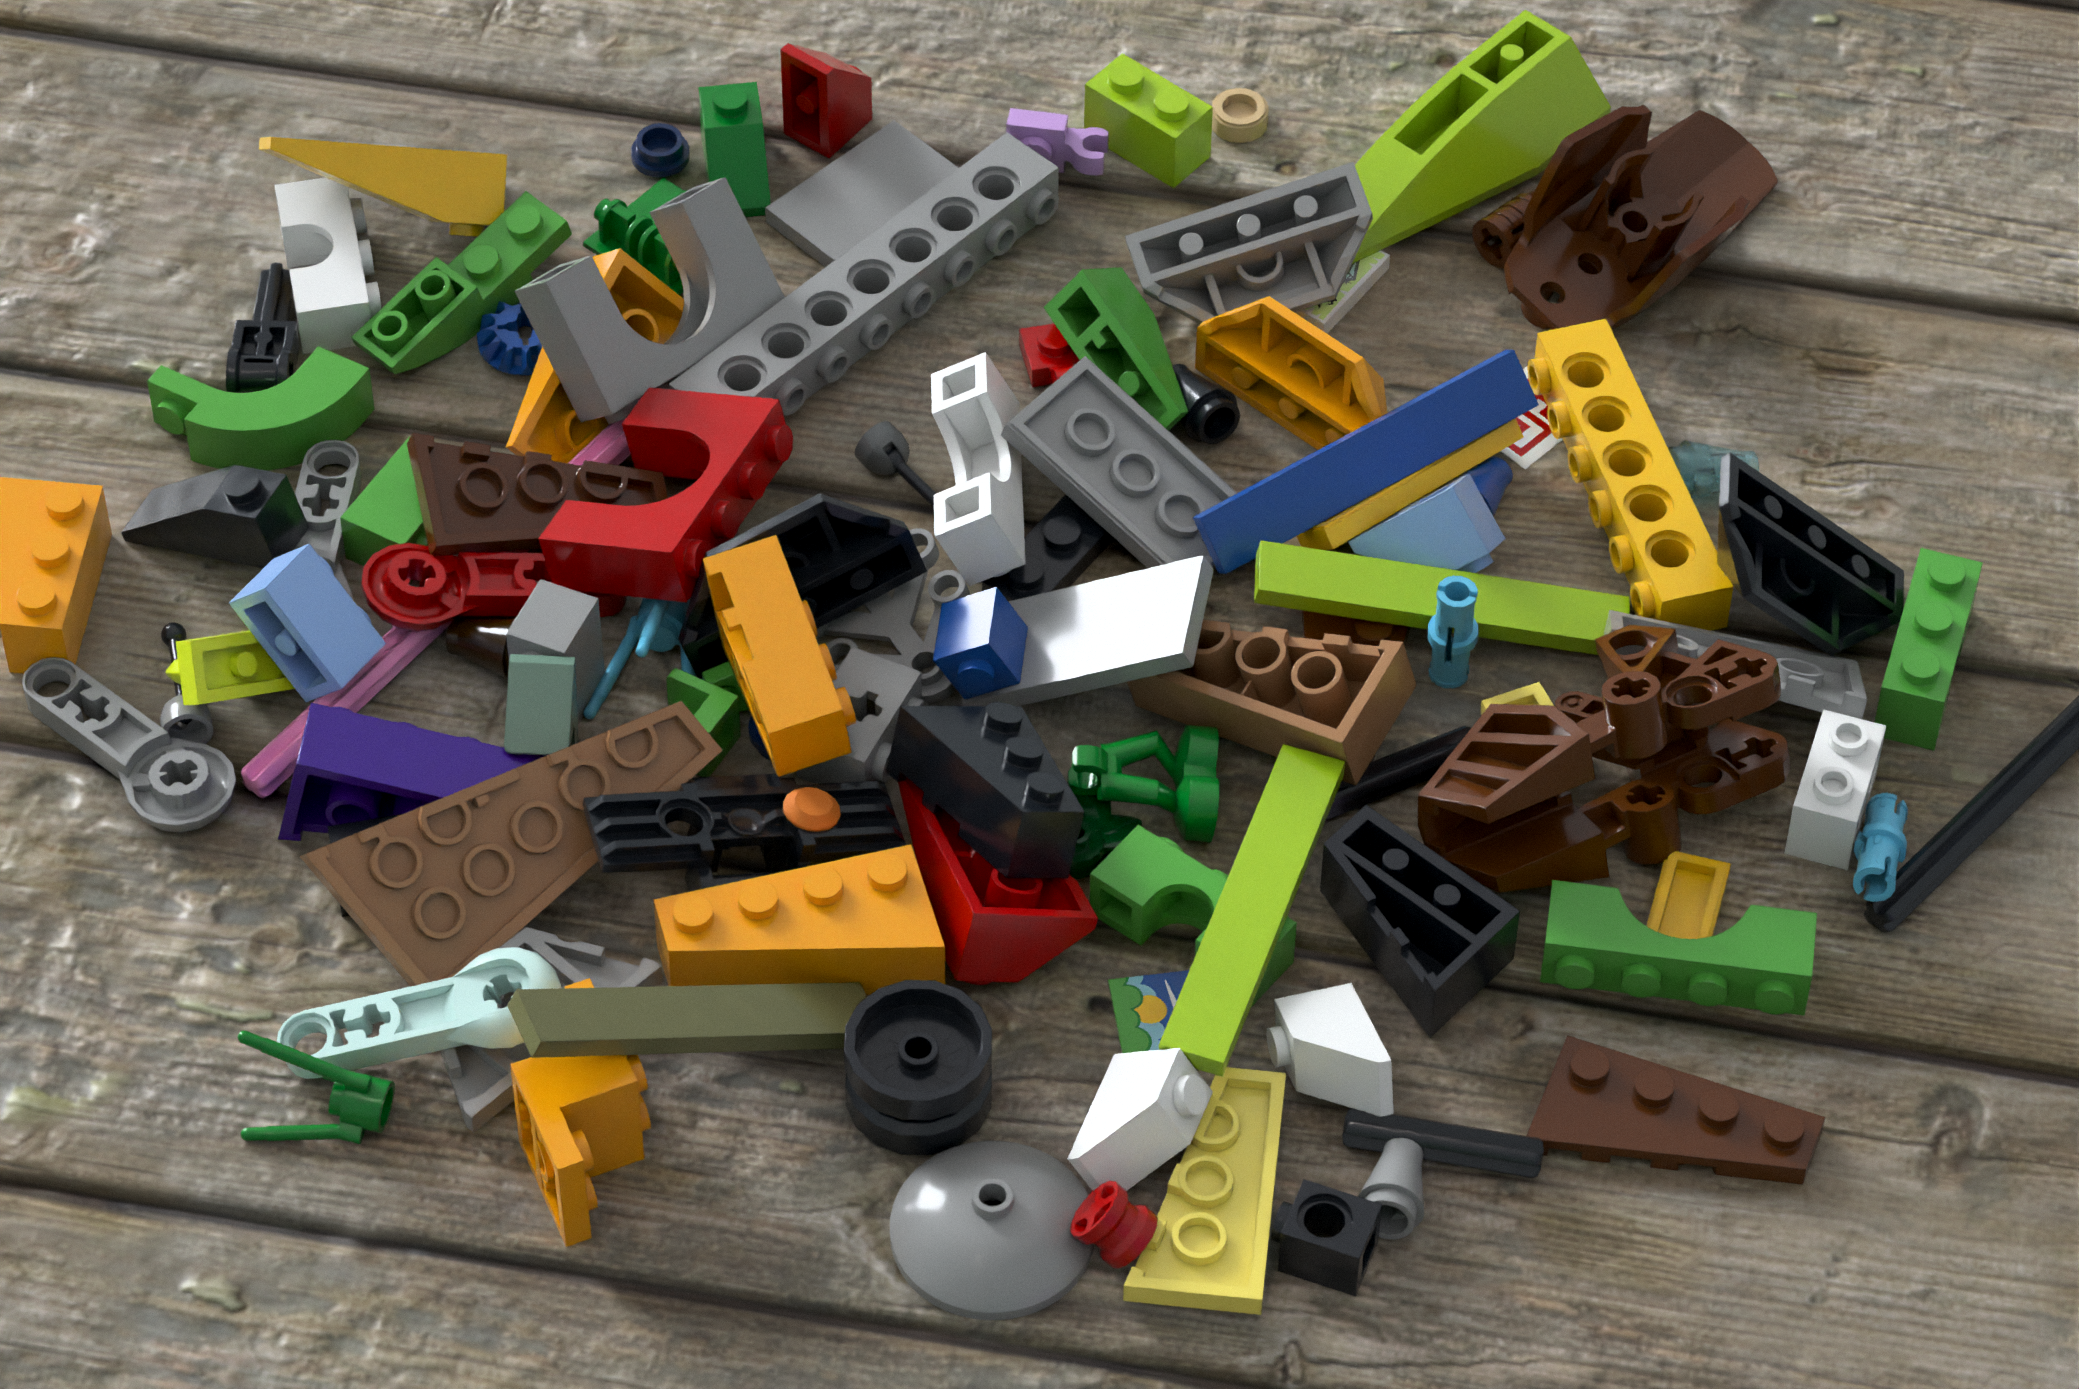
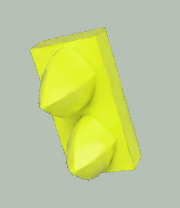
(224, 669)

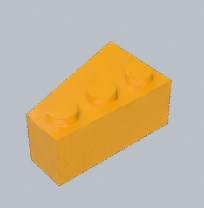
(49, 566)
(777, 657)

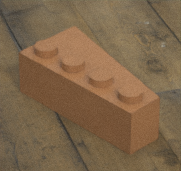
(1287, 691)

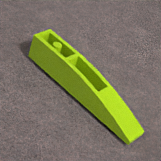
(1478, 130)

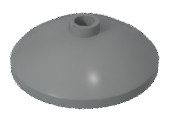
(986, 1257)

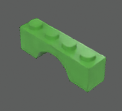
(1752, 965)

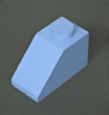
(1439, 530)

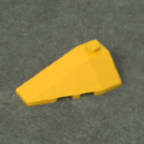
(429, 183)

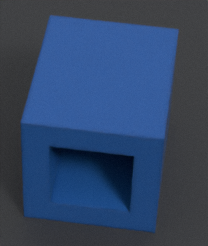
(980, 643)

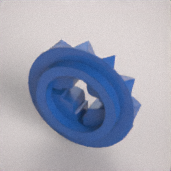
(501, 343)

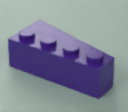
(378, 768)

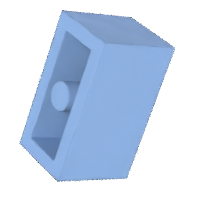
(307, 622)

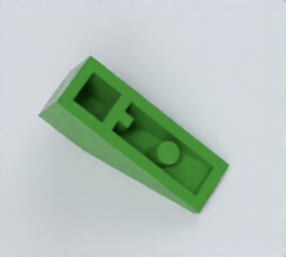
(1119, 333)

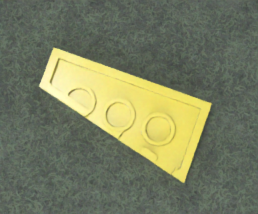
(1218, 1203)

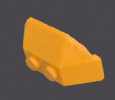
(1290, 371)

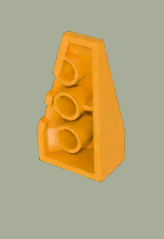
(546, 415)

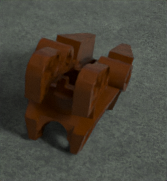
(1504, 792)

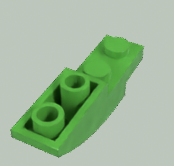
(447, 302)

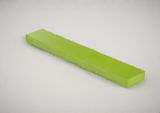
(1407, 596)
(1253, 908)

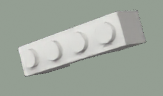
(983, 514)

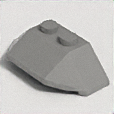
(1273, 243)

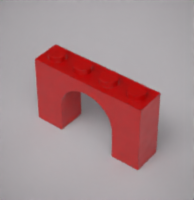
(658, 547)

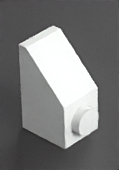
(1332, 1049)
(1139, 1117)

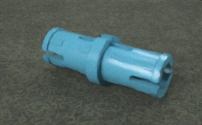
(1455, 610)
(1880, 847)

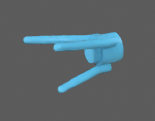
(656, 629)

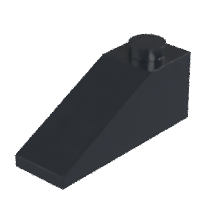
(223, 516)

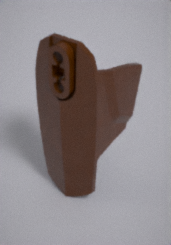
(1630, 216)

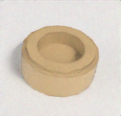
(1239, 115)

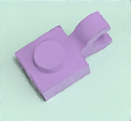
(1057, 142)

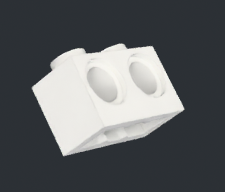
(1835, 789)

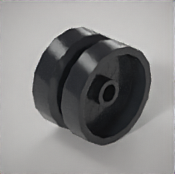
(918, 1067)

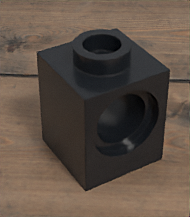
(1331, 1261)

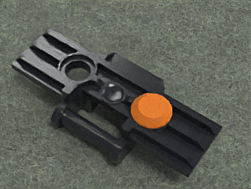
(723, 812)

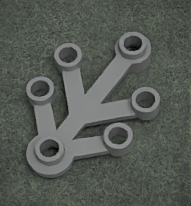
(894, 619)

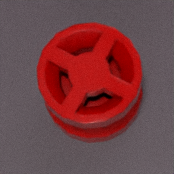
(1114, 1224)

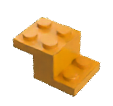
(577, 1123)

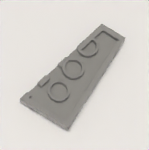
(1805, 676)

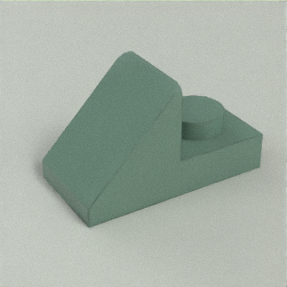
(541, 704)

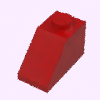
(823, 99)

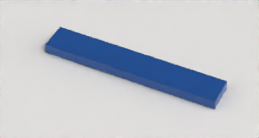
(1366, 460)

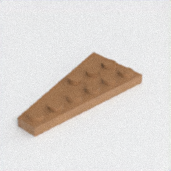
(496, 854)

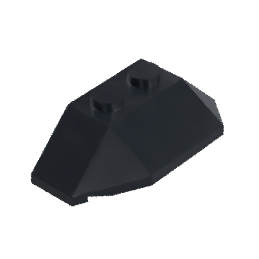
(836, 558)
(1802, 563)

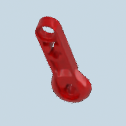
(455, 585)

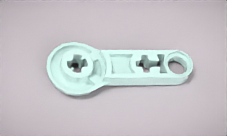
(425, 1015)

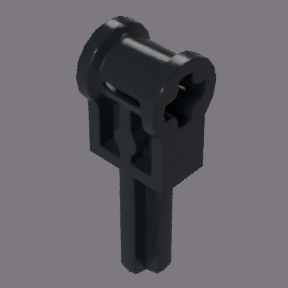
(268, 345)

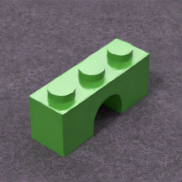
(1927, 648)
(1156, 884)

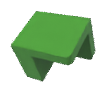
(712, 707)

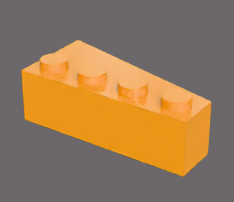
(809, 924)

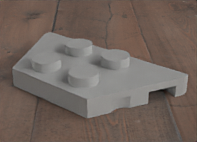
(483, 1075)

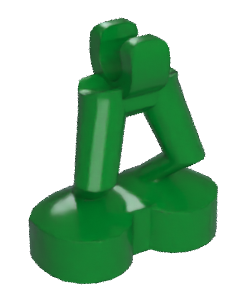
(1191, 769)

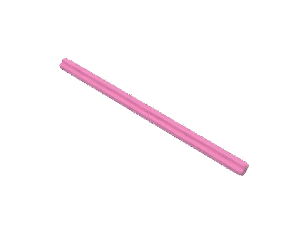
(279, 757)

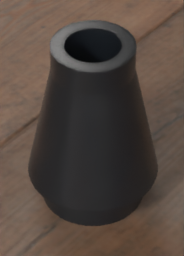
(1210, 407)

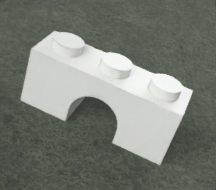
(321, 230)

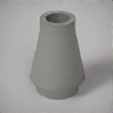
(1398, 1187)

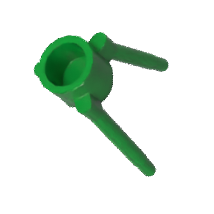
(356, 1098)

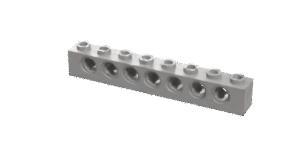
(884, 279)

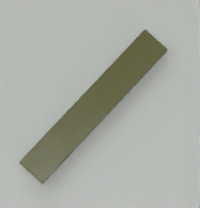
(684, 1018)

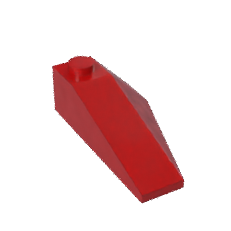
(988, 922)

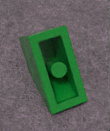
(736, 143)

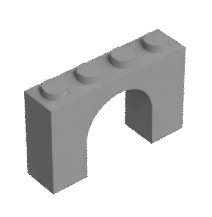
(602, 357)

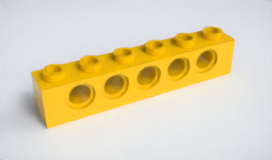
(1629, 477)

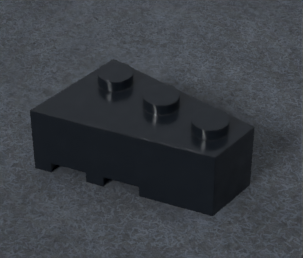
(994, 781)
(1416, 916)

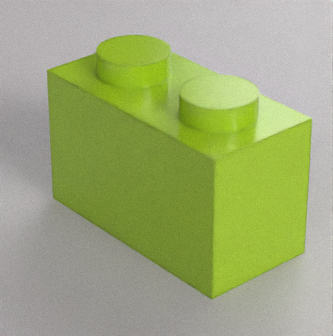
(1149, 120)

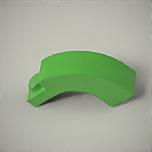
(270, 426)

